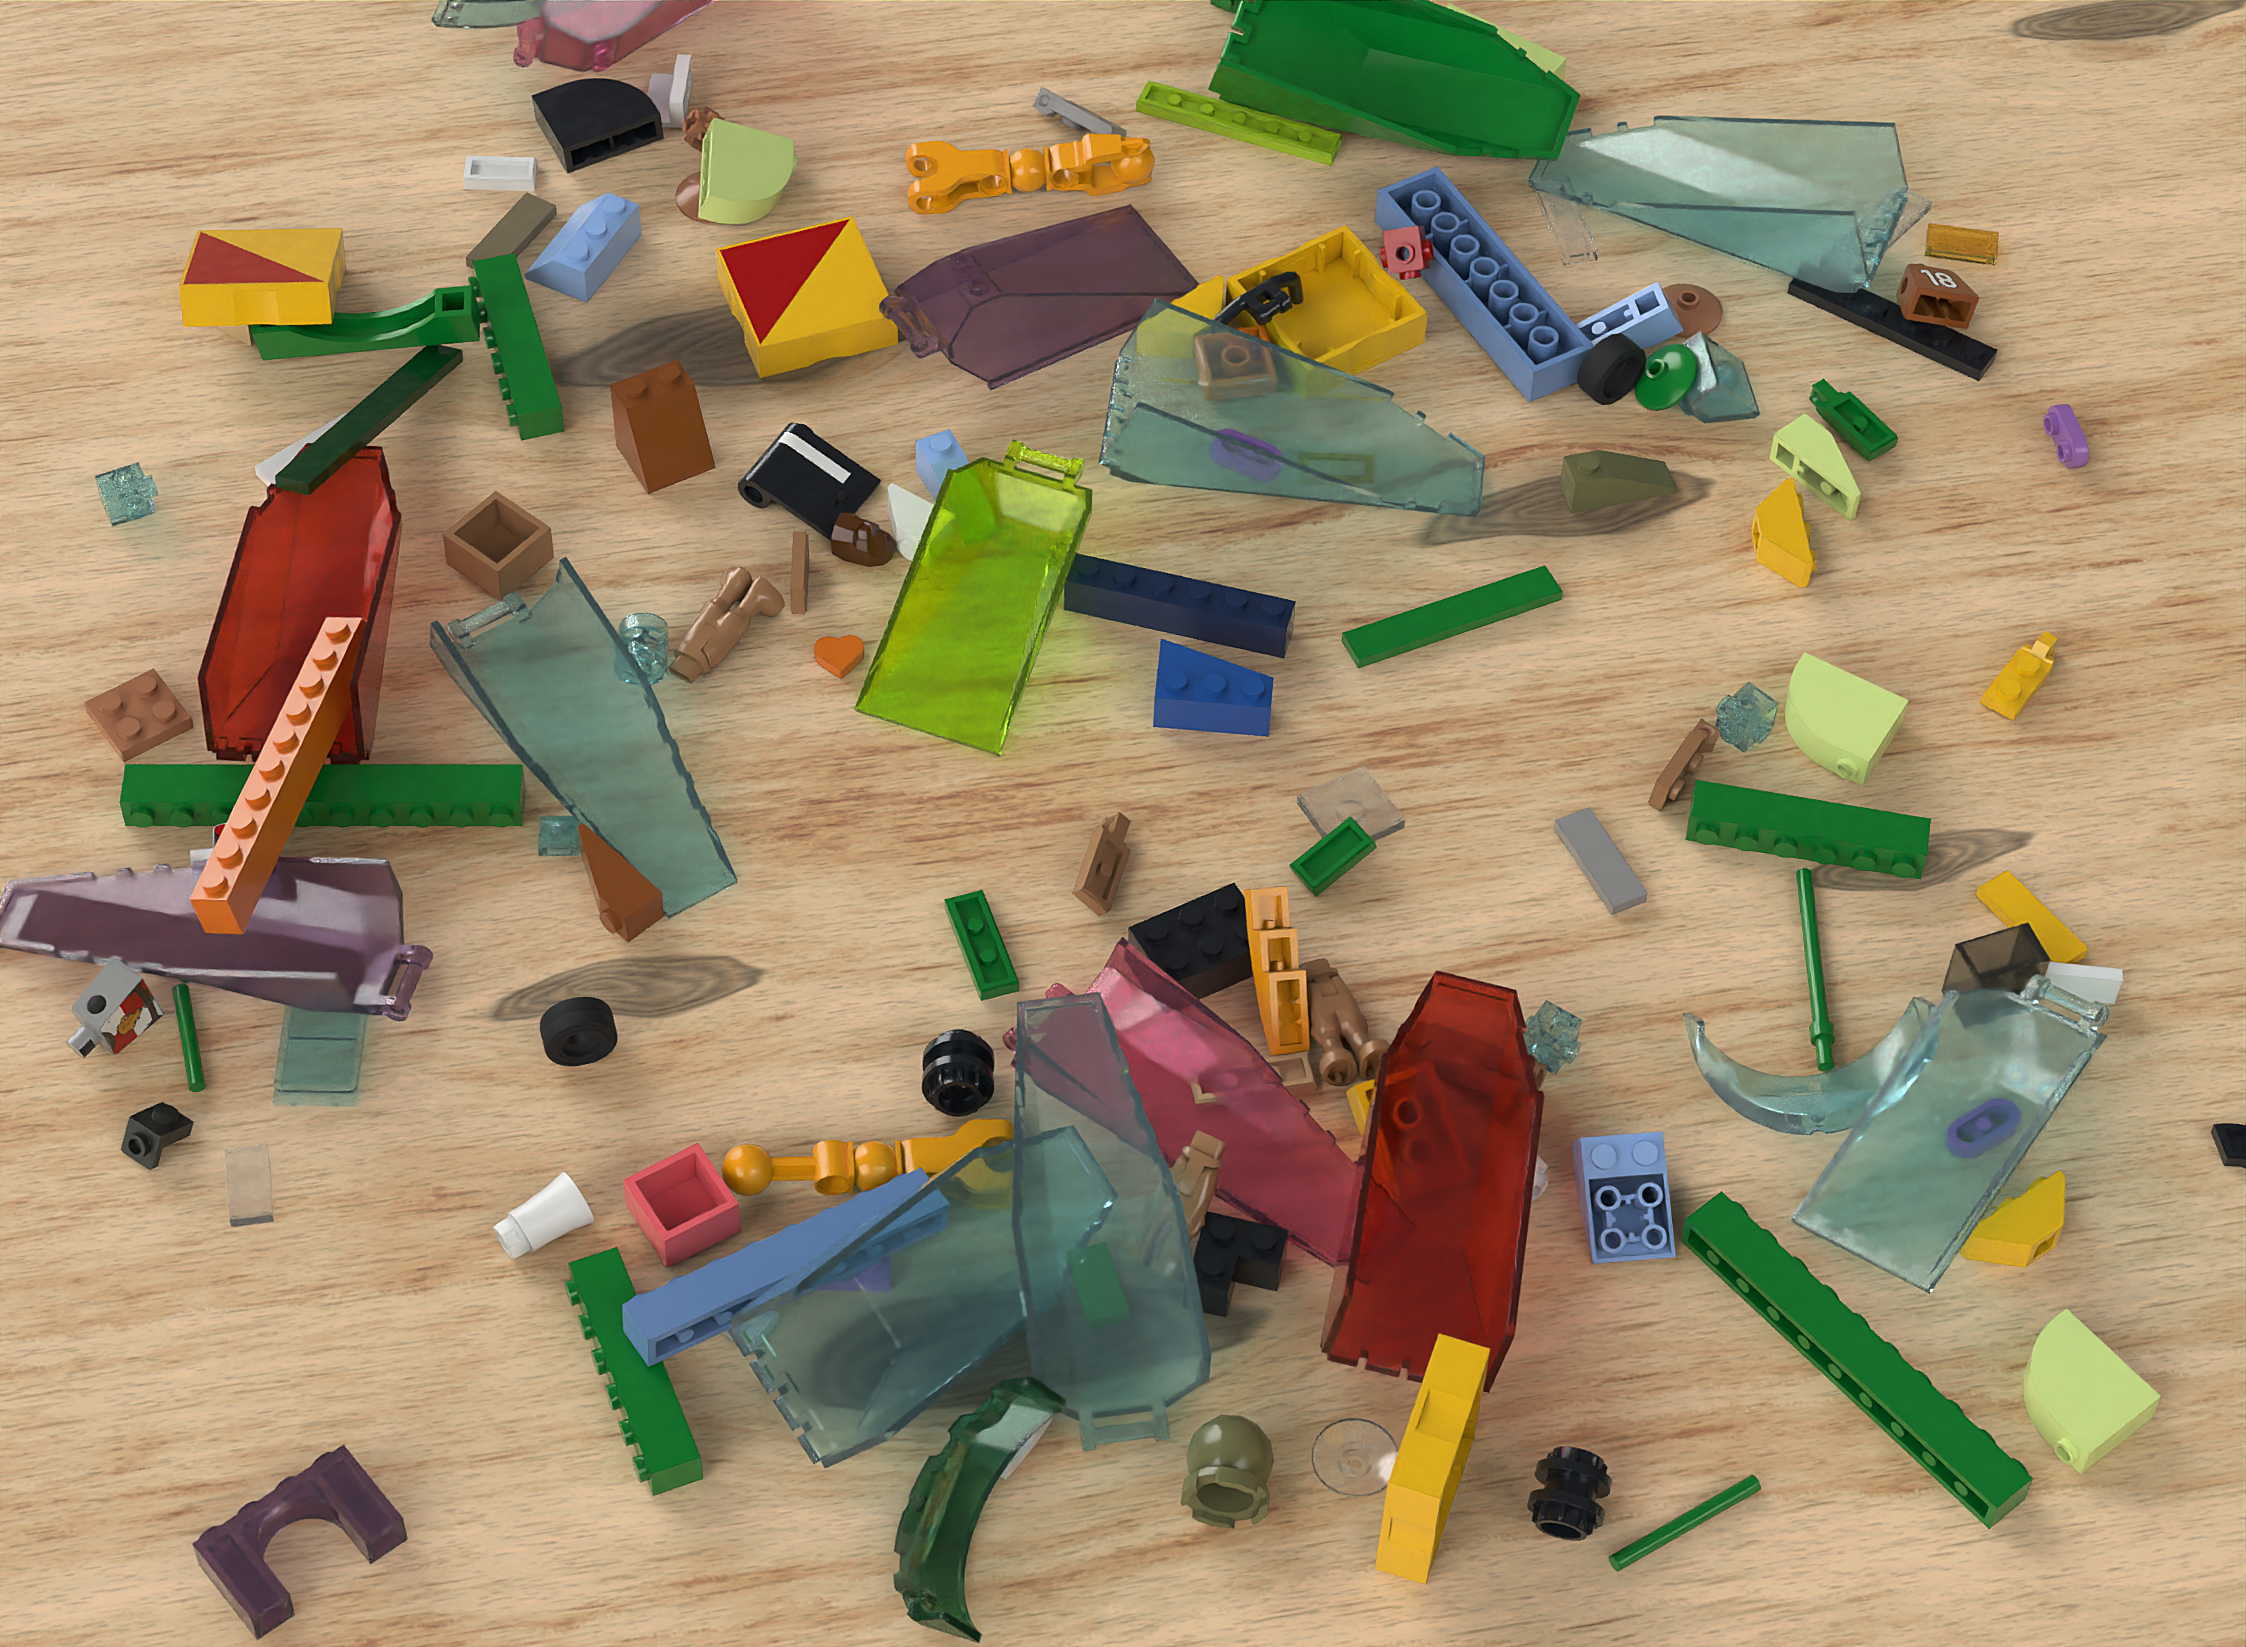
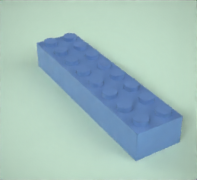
(1487, 285)

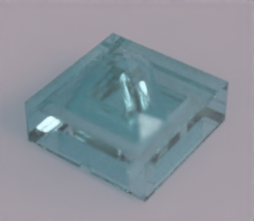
(558, 836)

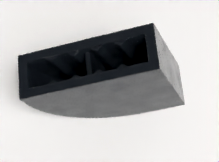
(595, 120)

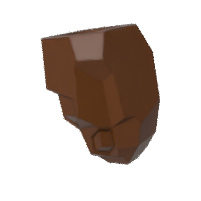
(861, 541)

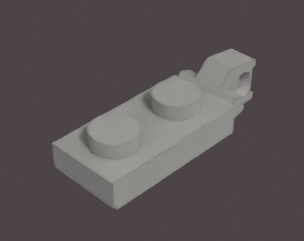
(1073, 114)

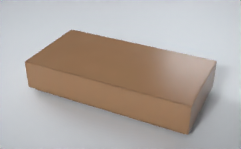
(799, 573)

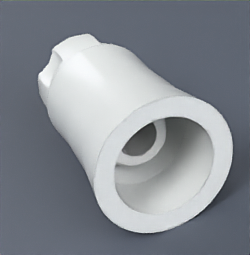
(544, 1218)

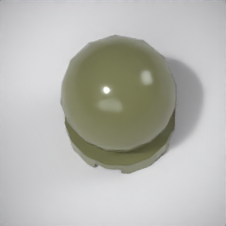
(1228, 1472)

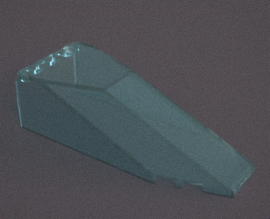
(1760, 191)
(1335, 431)
(891, 1310)

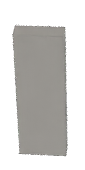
(1600, 861)

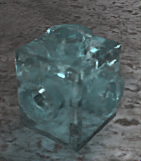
(126, 493)
(1746, 717)
(1552, 1036)

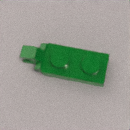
(1853, 420)

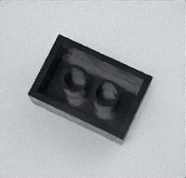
(1199, 942)

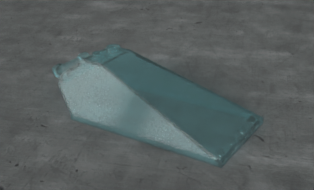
(1910, 1185)

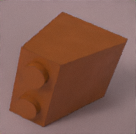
(661, 426)

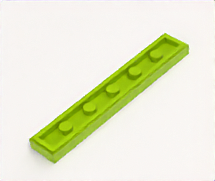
(1239, 123)

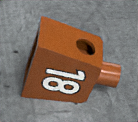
(1936, 296)

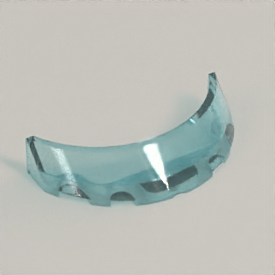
(1813, 1102)

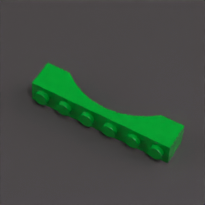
(436, 319)

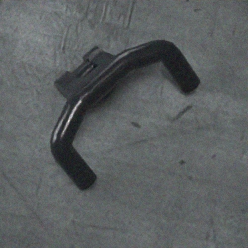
(1269, 290)

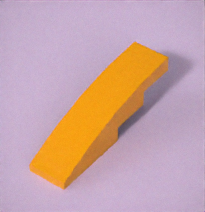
(1276, 971)

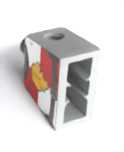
(113, 1010)

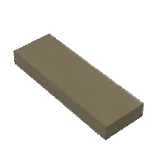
(515, 229)

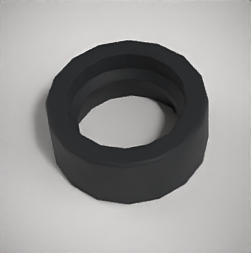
(1611, 369)

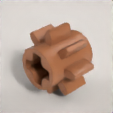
(696, 126)

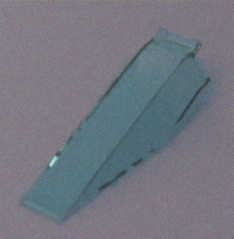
(590, 731)
(1098, 1229)

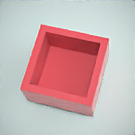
(682, 1205)

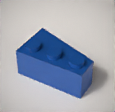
(1209, 694)

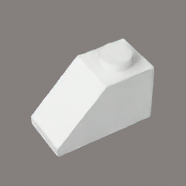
(907, 518)

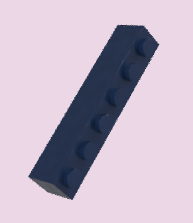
(1179, 605)

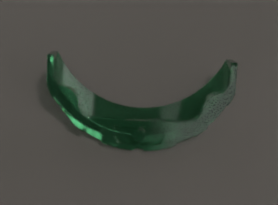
(950, 1496)

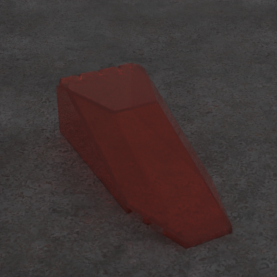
(289, 572)
(1440, 1187)

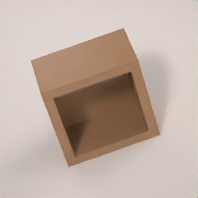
(498, 545)

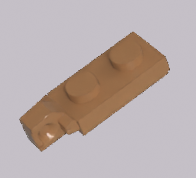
(1685, 760)
(1103, 865)

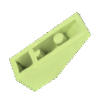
(1815, 461)

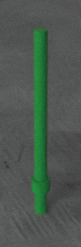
(1821, 1029)

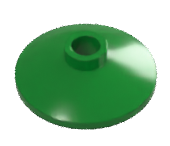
(1667, 377)

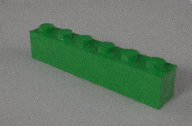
(517, 347)
(1808, 829)
(642, 1393)

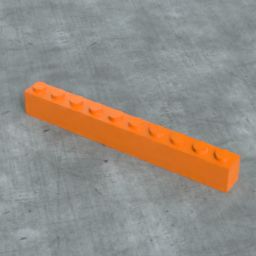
(279, 781)

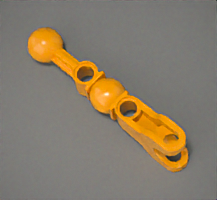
(838, 1167)

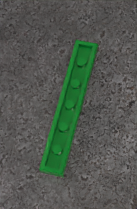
(1451, 616)

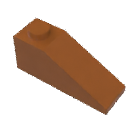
(623, 895)

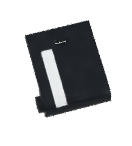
(807, 479)

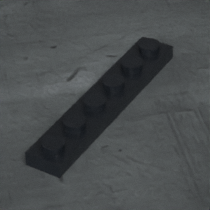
(1887, 321)

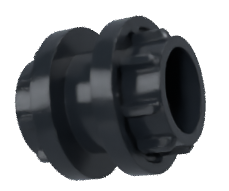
(958, 1072)
(1572, 1485)

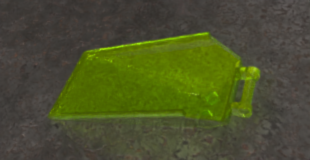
(979, 598)

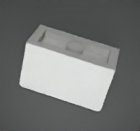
(673, 92)

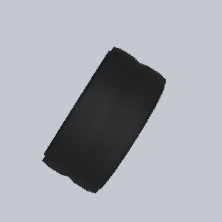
(578, 1031)

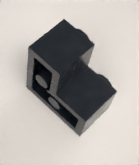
(1237, 1252)

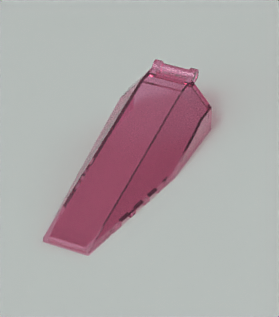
(1276, 1155)

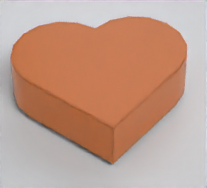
(840, 654)

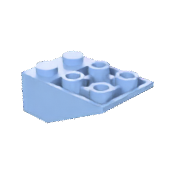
(1624, 1196)

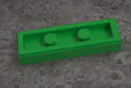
(981, 945)

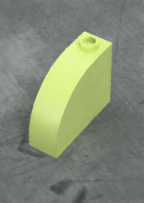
(742, 172)
(1841, 718)
(2083, 1393)

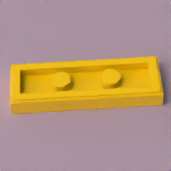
(2017, 906)

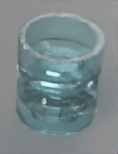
(647, 640)

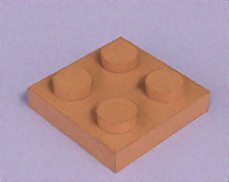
(138, 715)

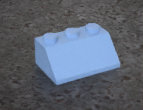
(588, 247)

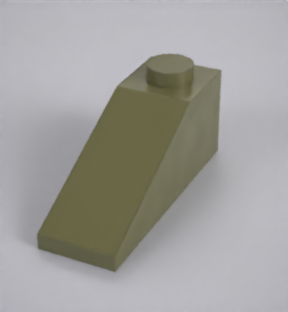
(1612, 478)

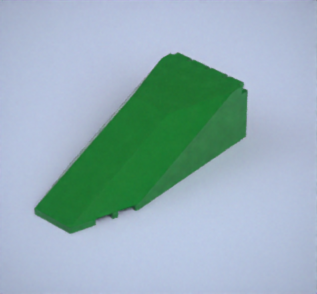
(1395, 75)

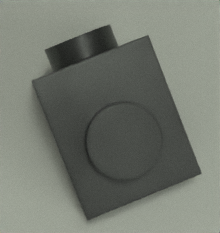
(152, 1131)

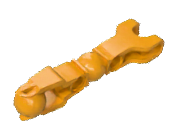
(963, 175)

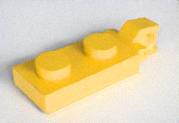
(2021, 677)

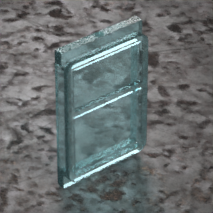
(319, 1058)

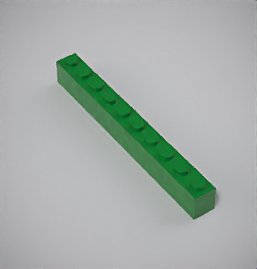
(340, 795)
(1857, 1360)

